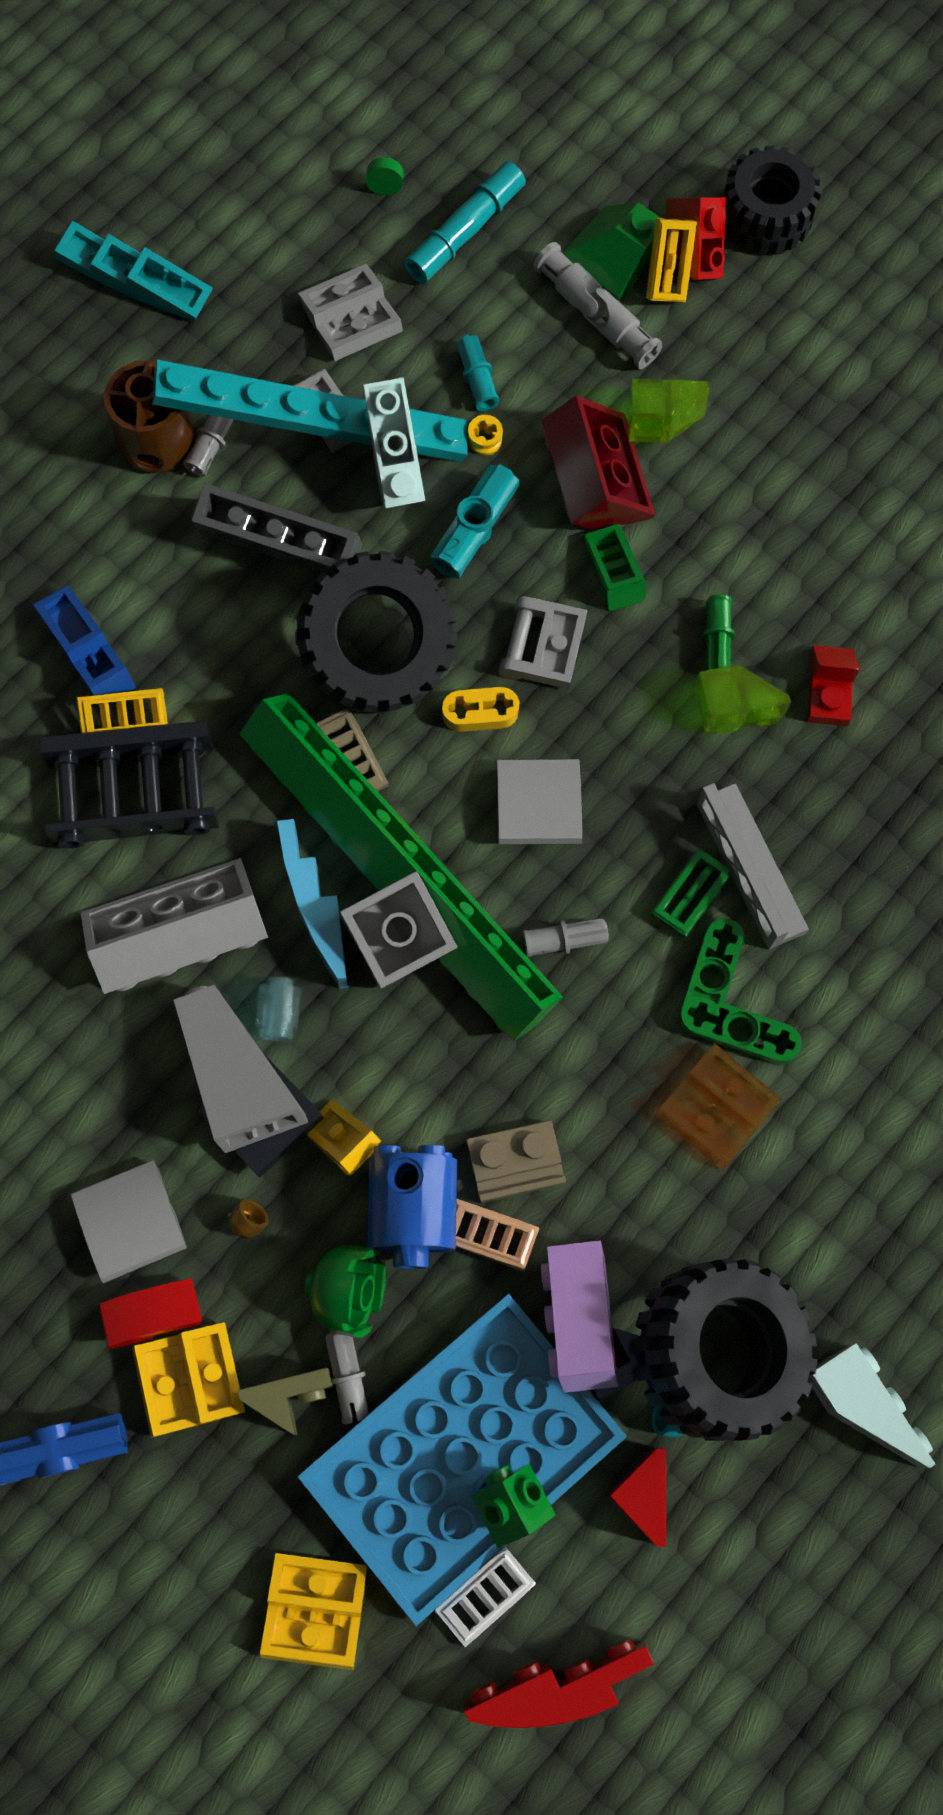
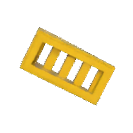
(157, 706)

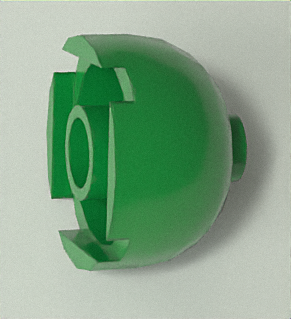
(346, 1289)

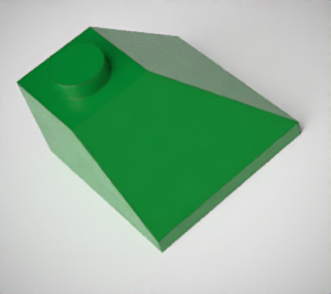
(616, 246)

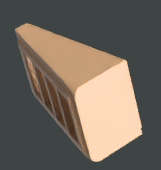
(511, 1224)

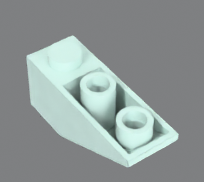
(393, 443)
(858, 1398)

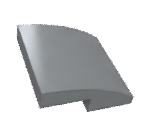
(350, 312)
(539, 801)
(128, 1221)

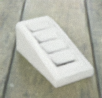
(515, 1570)

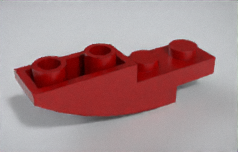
(541, 1701)

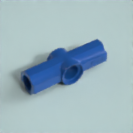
(62, 1448)

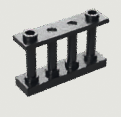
(106, 750)

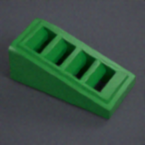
(622, 589)

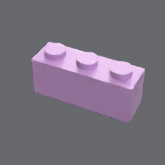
(579, 1317)

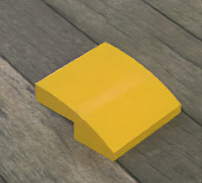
(187, 1379)
(314, 1611)

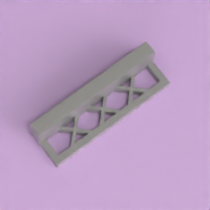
(751, 864)

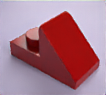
(831, 685)

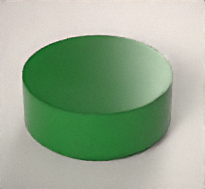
(384, 176)

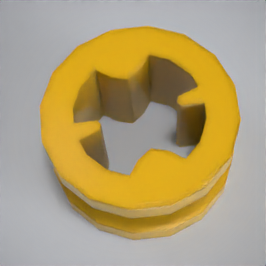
(478, 443)

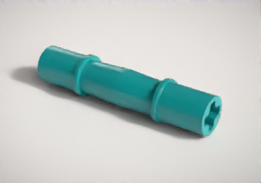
(465, 222)

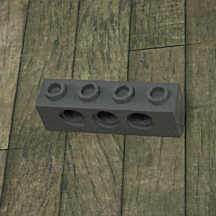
(272, 530)

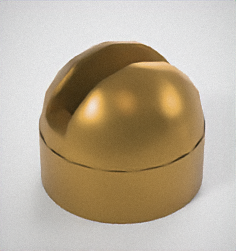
(248, 1219)

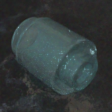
(278, 1009)

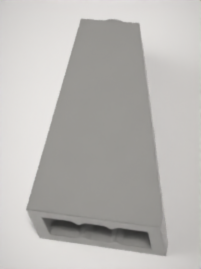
(235, 1079)

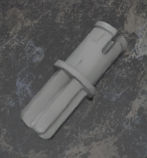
(207, 444)
(565, 937)
(347, 1377)

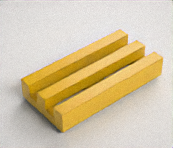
(657, 256)

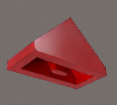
(643, 1496)

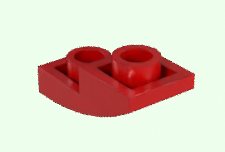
(149, 1312)

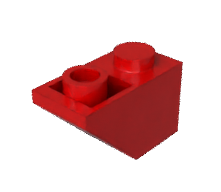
(709, 236)

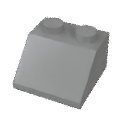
(398, 930)

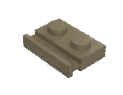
(516, 1161)

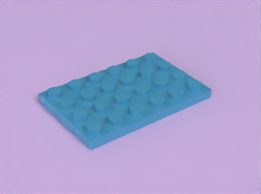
(411, 1465)

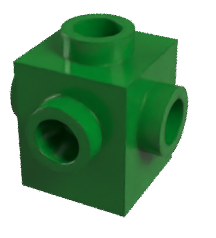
(512, 1504)

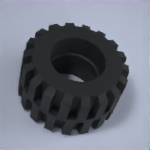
(776, 176)

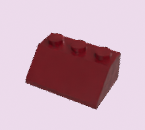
(596, 465)

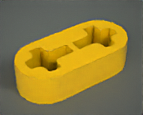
(480, 712)

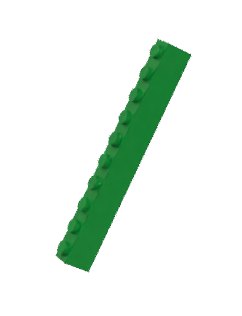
(388, 851)

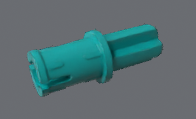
(477, 373)

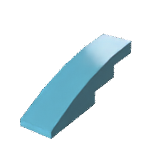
(318, 913)

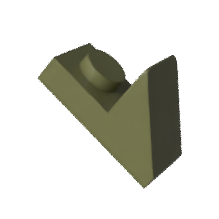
(274, 1397)

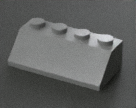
(172, 926)

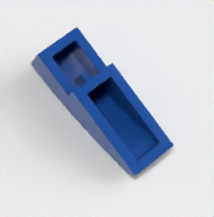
(83, 643)

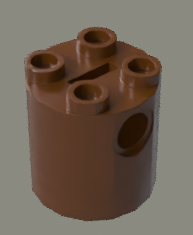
(146, 434)

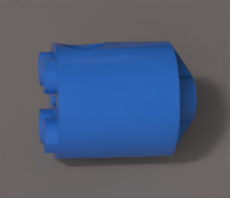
(417, 1218)

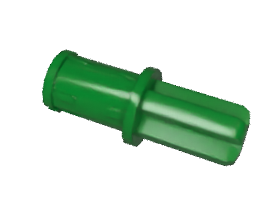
(718, 632)

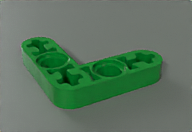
(714, 1003)

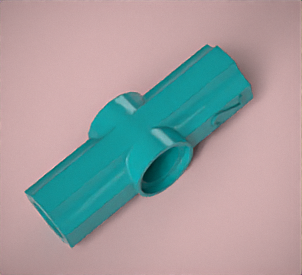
(463, 538)

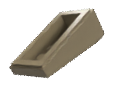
(344, 721)

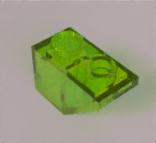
(664, 408)
(737, 698)

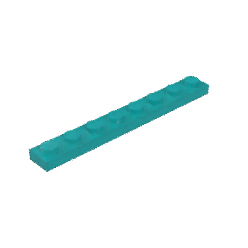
(295, 408)

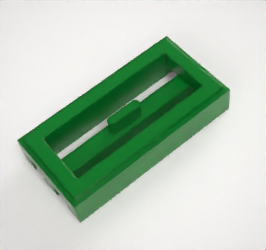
(671, 921)

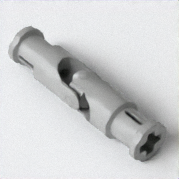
(587, 295)

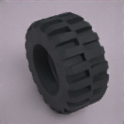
(419, 597)
(776, 1341)

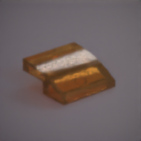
(718, 1106)

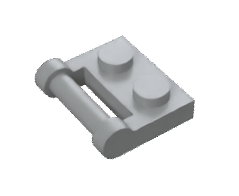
(556, 645)

